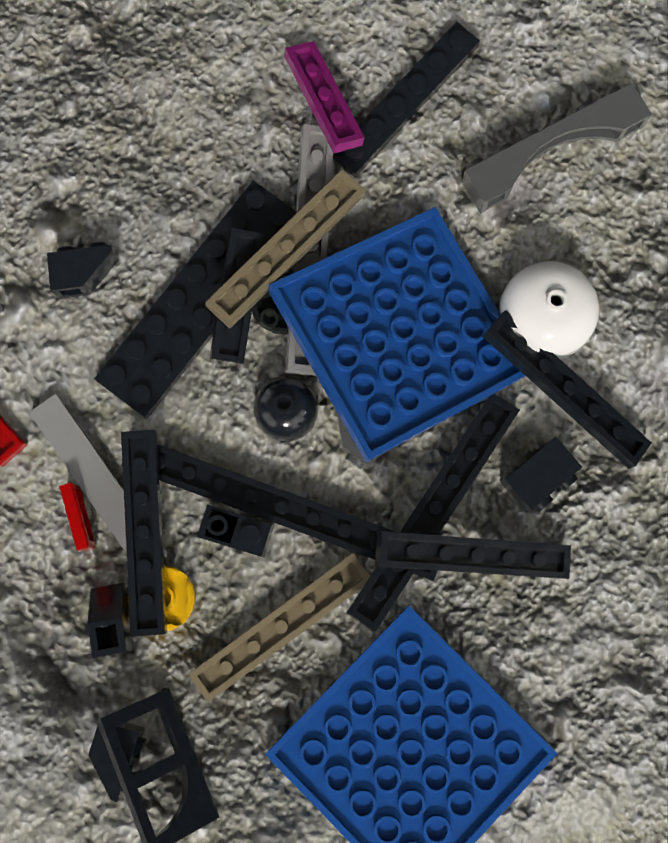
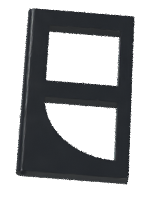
(196, 804)

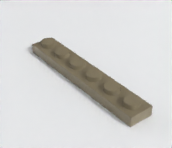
(285, 248)
(279, 627)

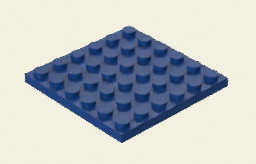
(396, 332)
(411, 744)

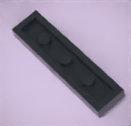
(231, 343)

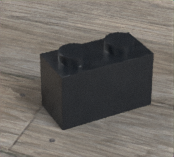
(541, 475)

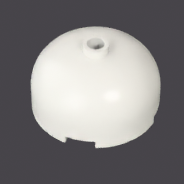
(541, 323)

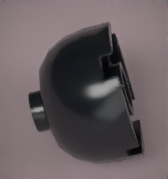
(285, 409)

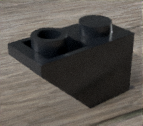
(80, 270)
(235, 531)
(109, 621)
(133, 747)

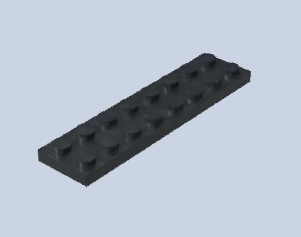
(179, 321)

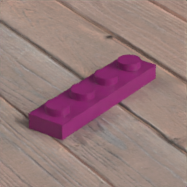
(324, 97)

